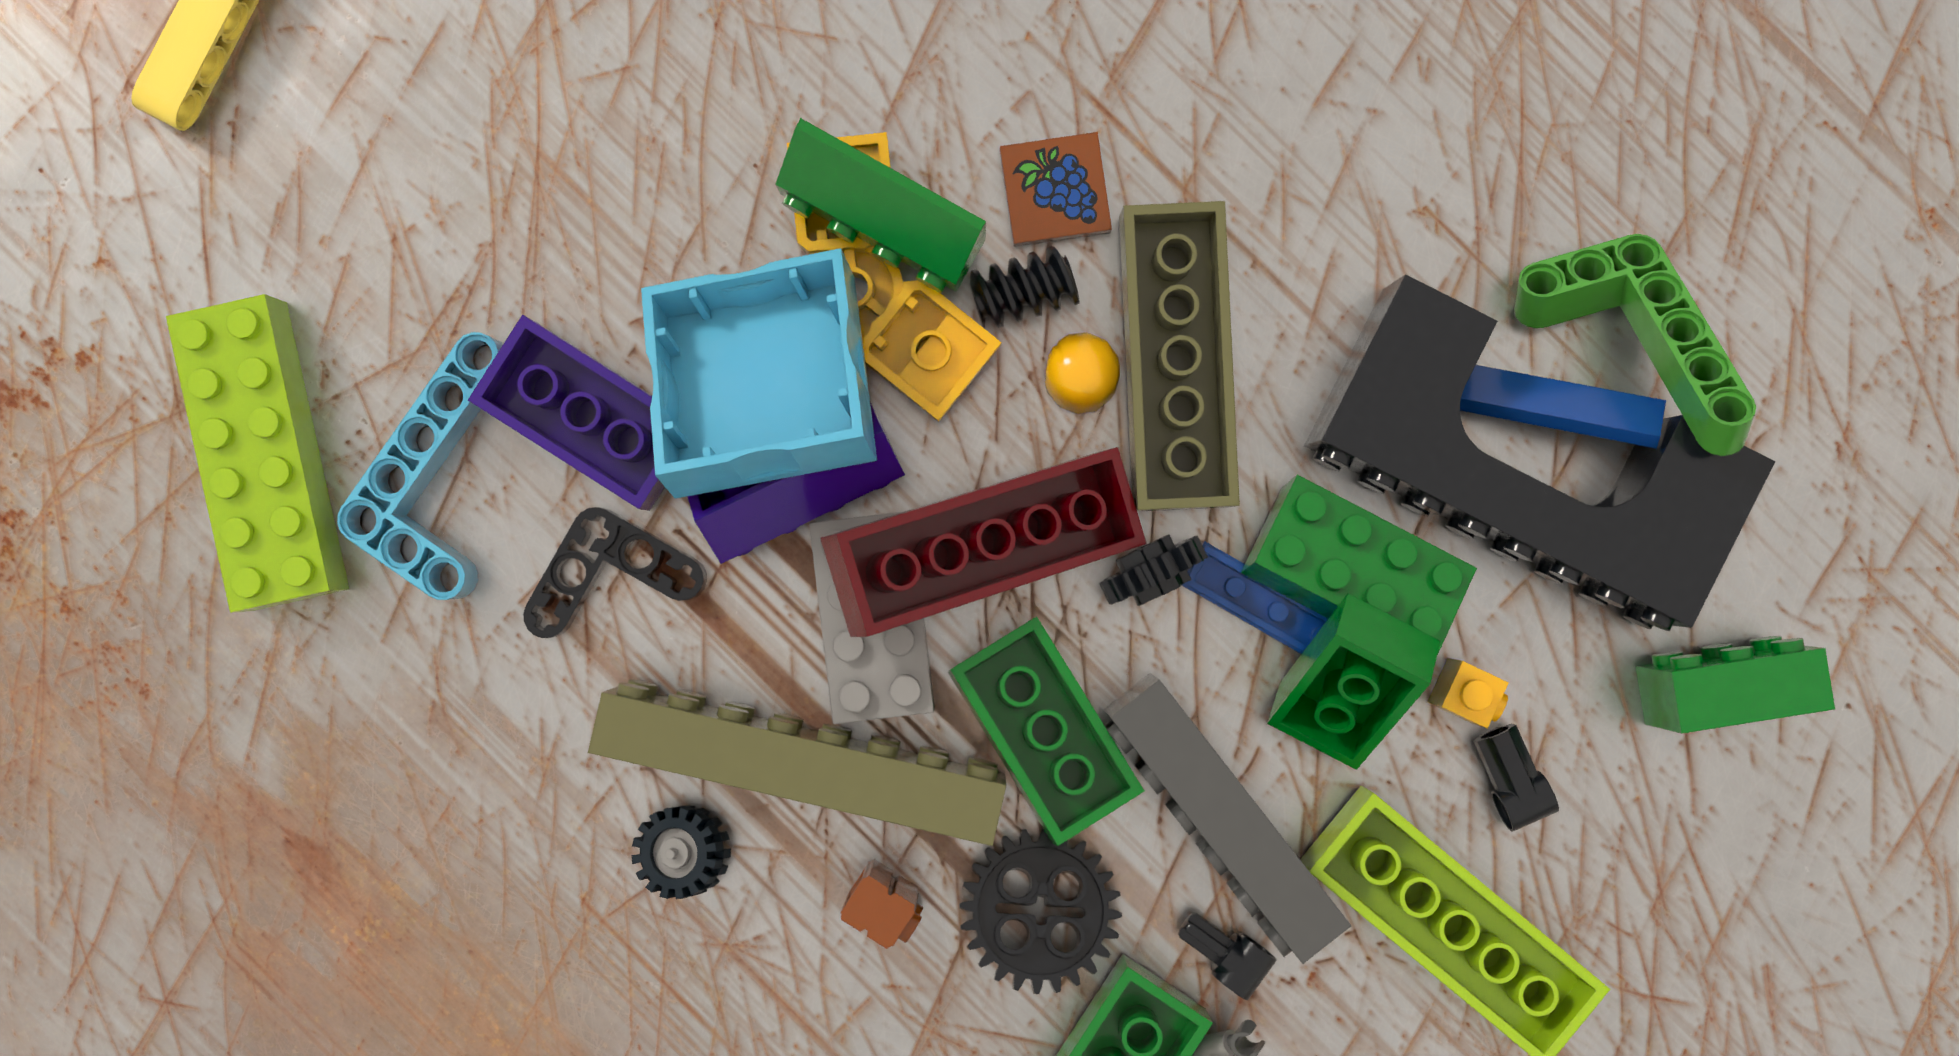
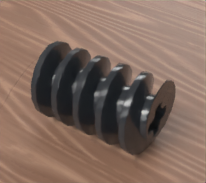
(1023, 287)

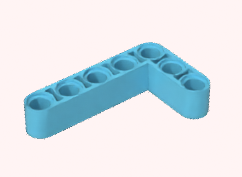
(419, 469)

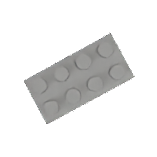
(871, 674)

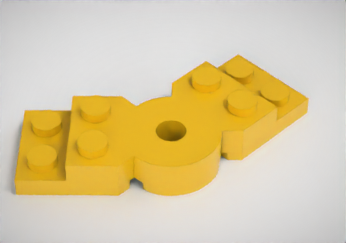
(907, 329)

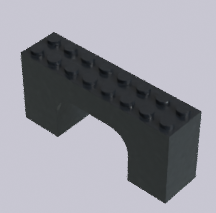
(1641, 548)

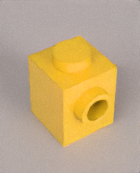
(1469, 693)

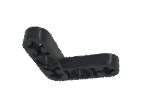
(611, 550)

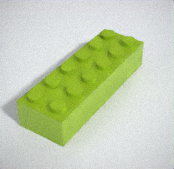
(257, 453)
(1453, 925)

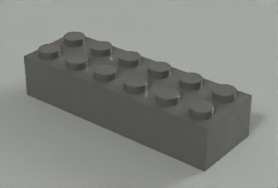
(1233, 827)

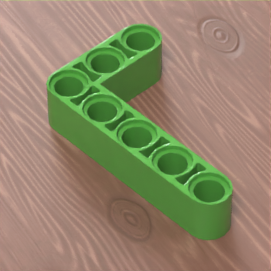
(1665, 318)

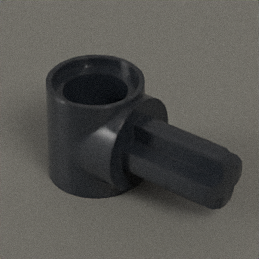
(1235, 959)

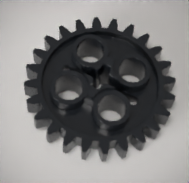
(1038, 957)

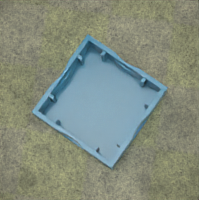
(757, 375)

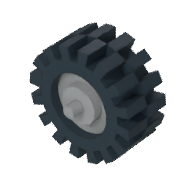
(681, 852)

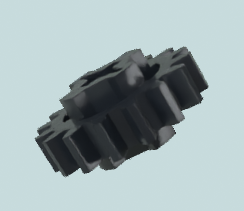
(1153, 570)

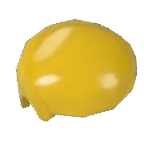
(1082, 372)

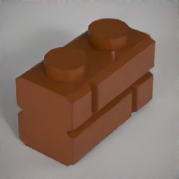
(882, 905)

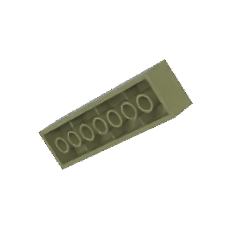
(798, 762)

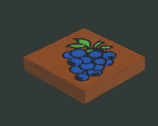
(1055, 189)

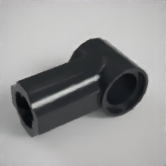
(1520, 790)

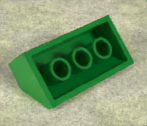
(879, 207)

